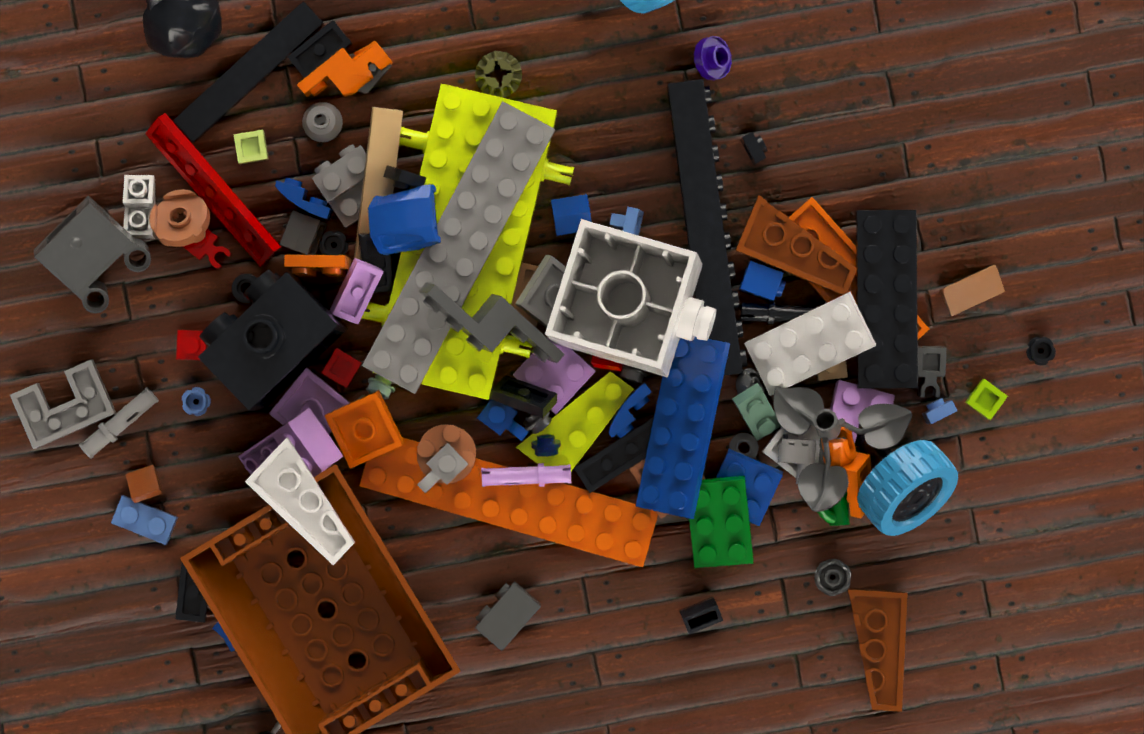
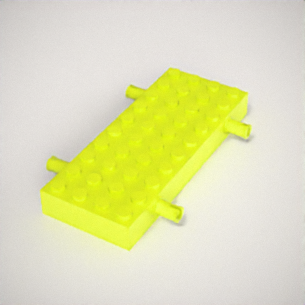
(448, 147)

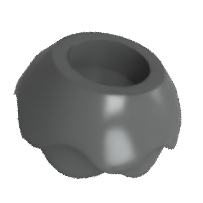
(747, 379)
(841, 581)

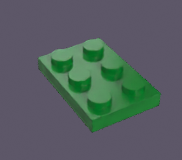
(722, 524)

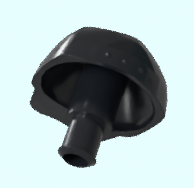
(181, 26)

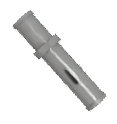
(119, 422)

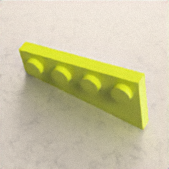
(581, 422)

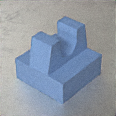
(630, 222)

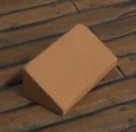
(972, 290)

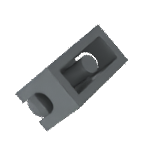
(507, 615)

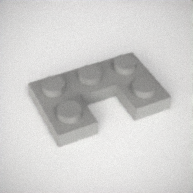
(47, 424)

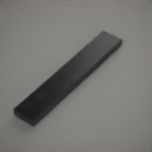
(248, 72)

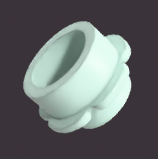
(381, 384)

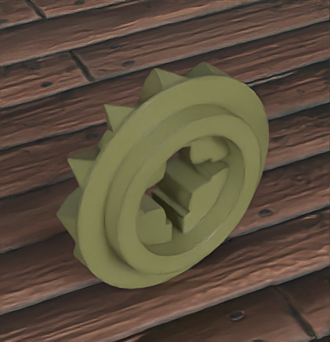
(510, 81)

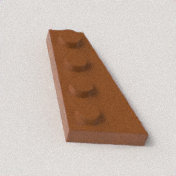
(787, 246)

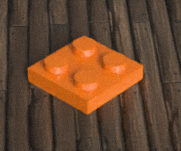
(364, 429)

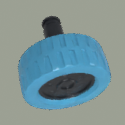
(905, 485)

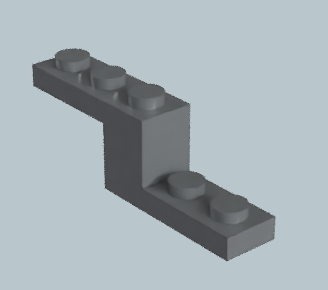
(490, 323)

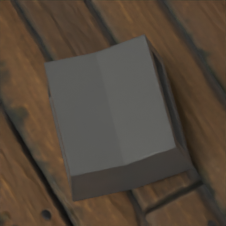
(303, 233)

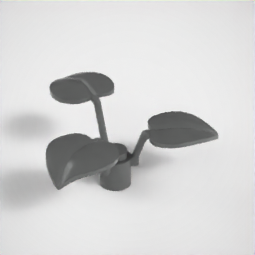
(800, 407)

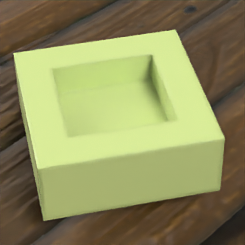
(251, 147)

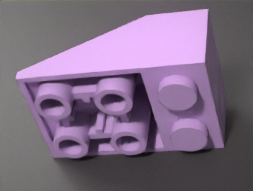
(307, 437)

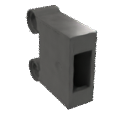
(85, 248)

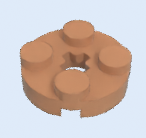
(190, 229)
(440, 436)

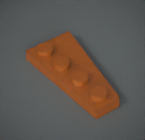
(881, 633)

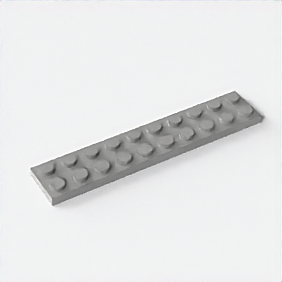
(467, 238)

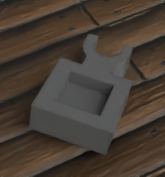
(930, 366)

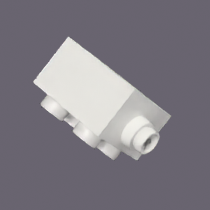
(628, 299)

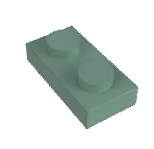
(756, 411)

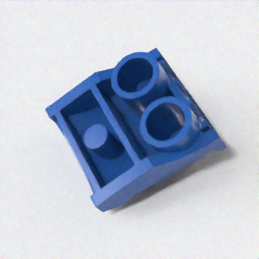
(404, 220)

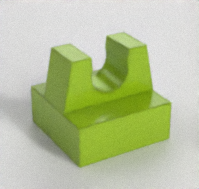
(986, 399)

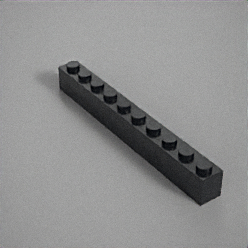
(704, 211)

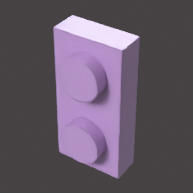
(356, 291)

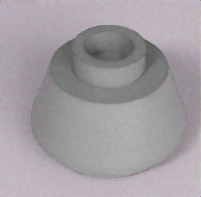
(330, 116)

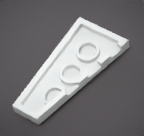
(296, 497)

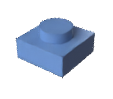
(938, 410)

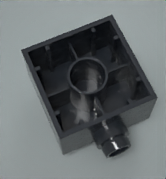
(270, 340)

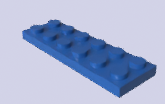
(683, 428)

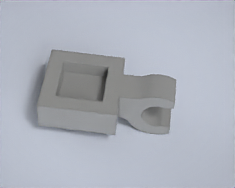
(445, 465)

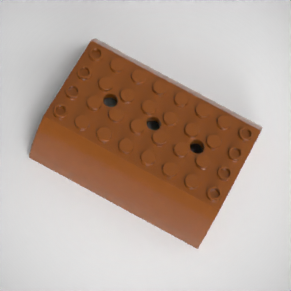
(298, 653)

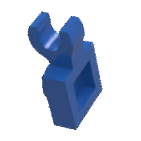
(500, 417)

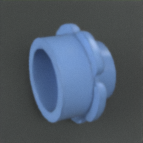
(188, 404)

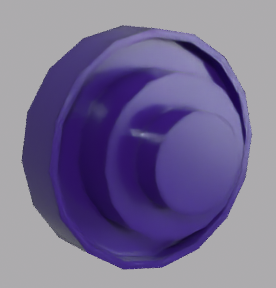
(712, 58)

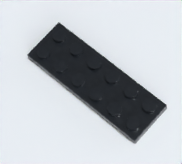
(888, 297)

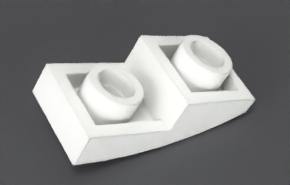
(138, 202)

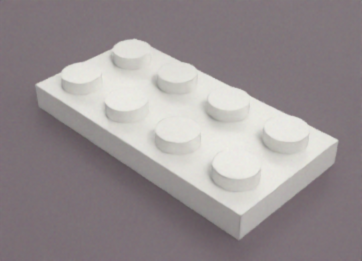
(810, 343)

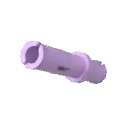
(526, 475)

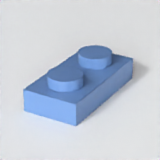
(144, 520)

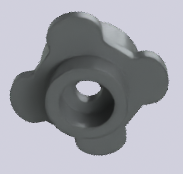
(535, 423)

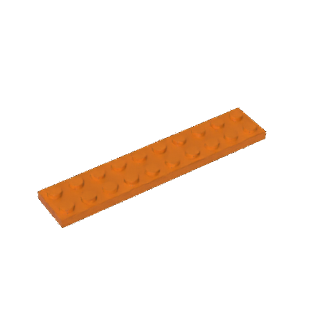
(549, 512)

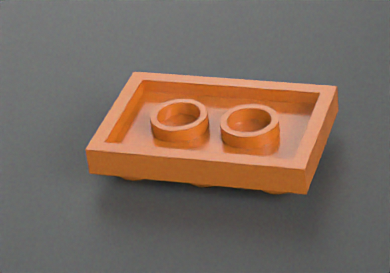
(310, 264)

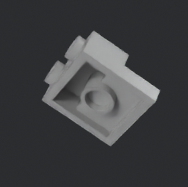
(343, 183)

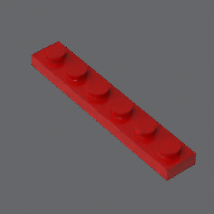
(212, 189)

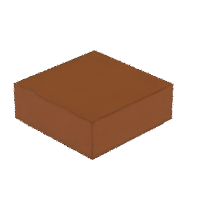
(143, 483)

